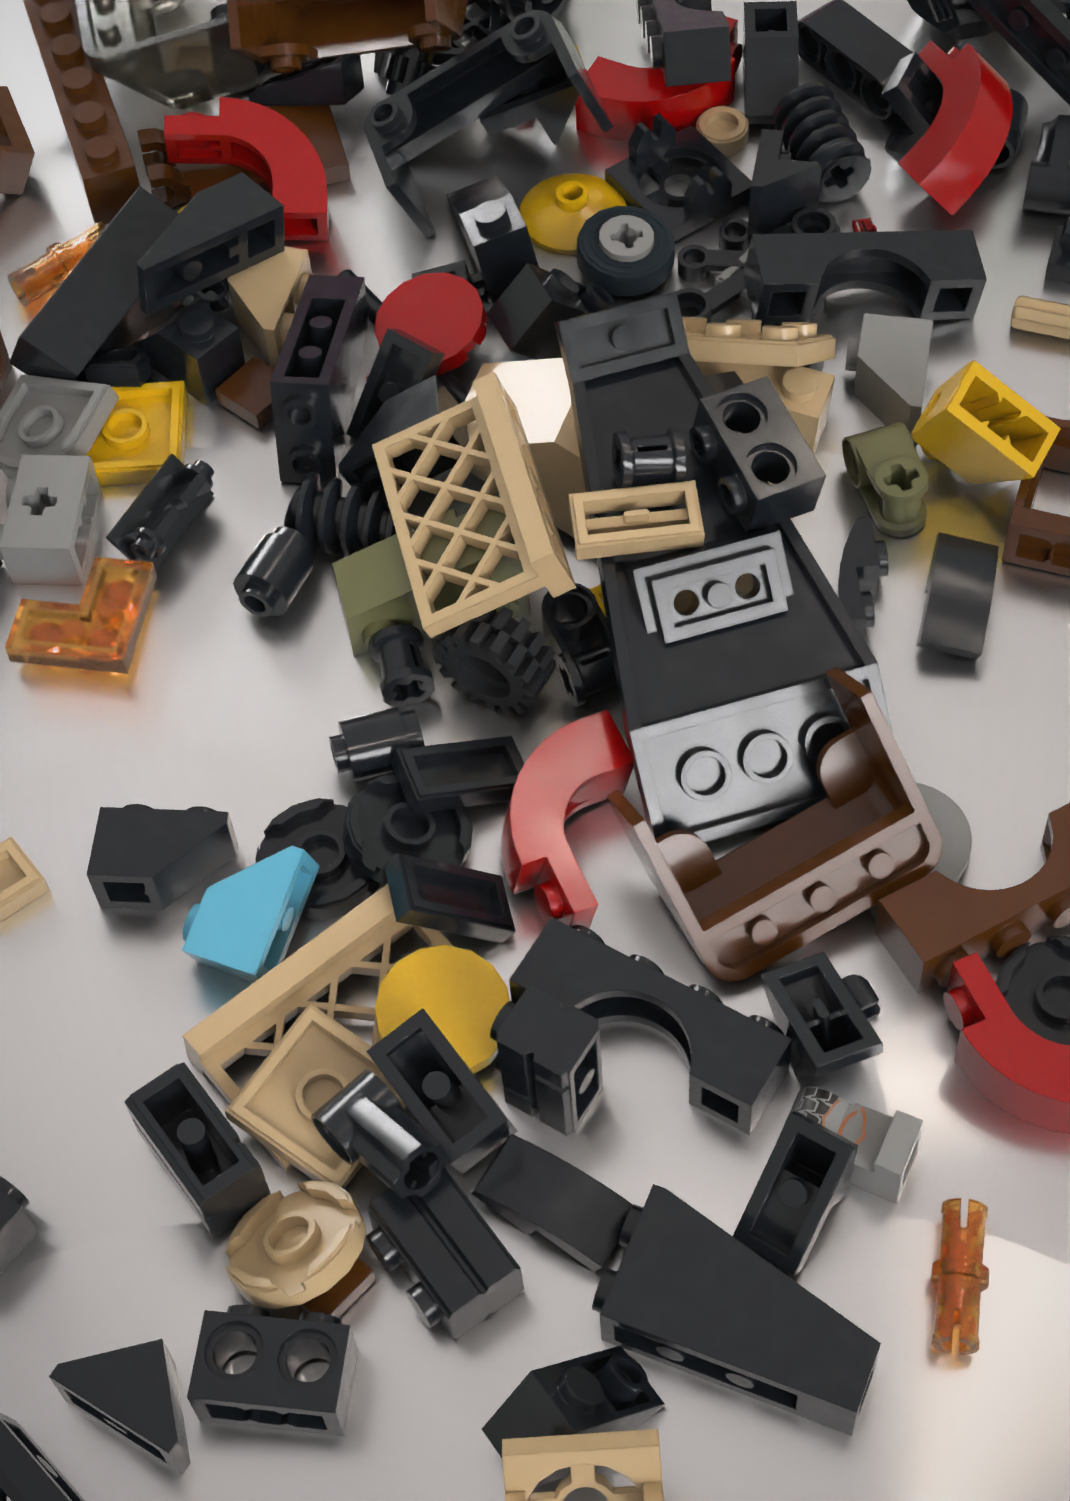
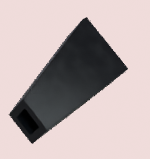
(319, 377)
(731, 1317)

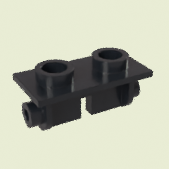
(163, 511)

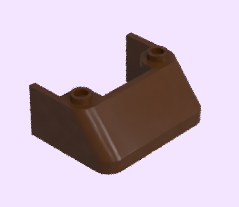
(314, 30)
(807, 870)

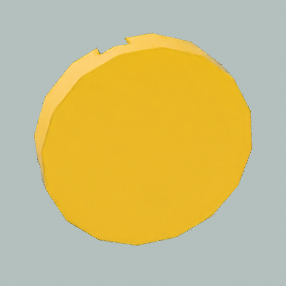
(457, 993)

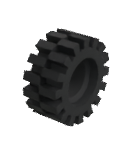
(496, 661)

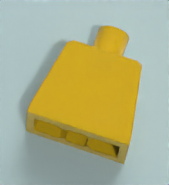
(983, 429)

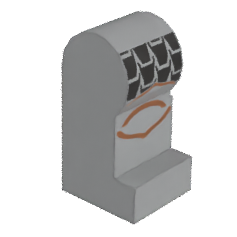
(885, 1142)

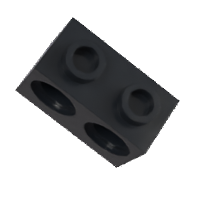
(766, 451)
(268, 1391)

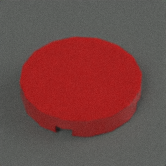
(439, 312)

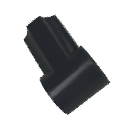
(1050, 174)
(372, 1127)

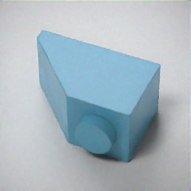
(251, 915)

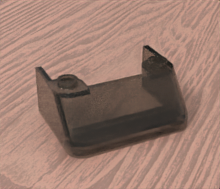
(168, 68)

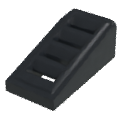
(318, 83)

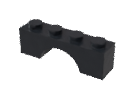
(686, 40)
(927, 271)
(730, 1057)

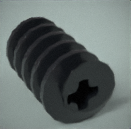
(821, 134)
(339, 521)

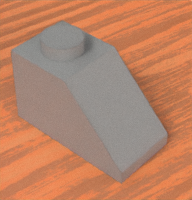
(891, 366)

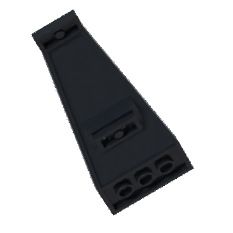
(735, 690)

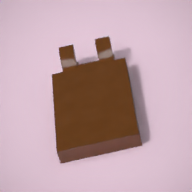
(188, 179)

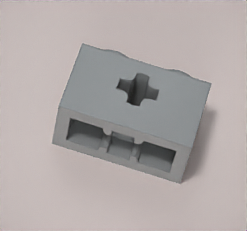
(50, 519)

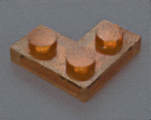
(91, 634)

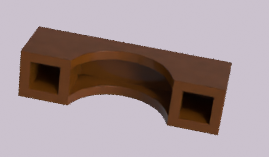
(945, 921)

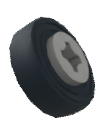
(625, 250)

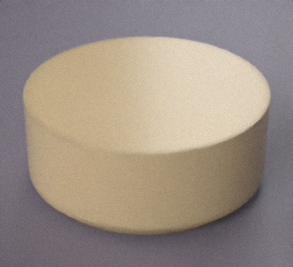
(725, 129)

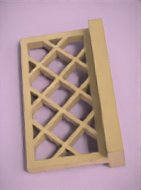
(521, 499)
(293, 984)

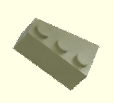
(377, 588)

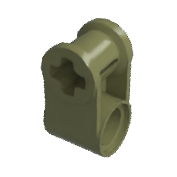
(888, 477)

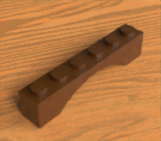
(84, 108)

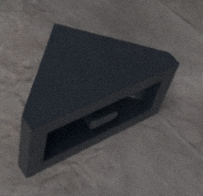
(819, 1017)
(132, 1395)

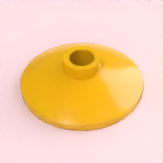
(561, 206)

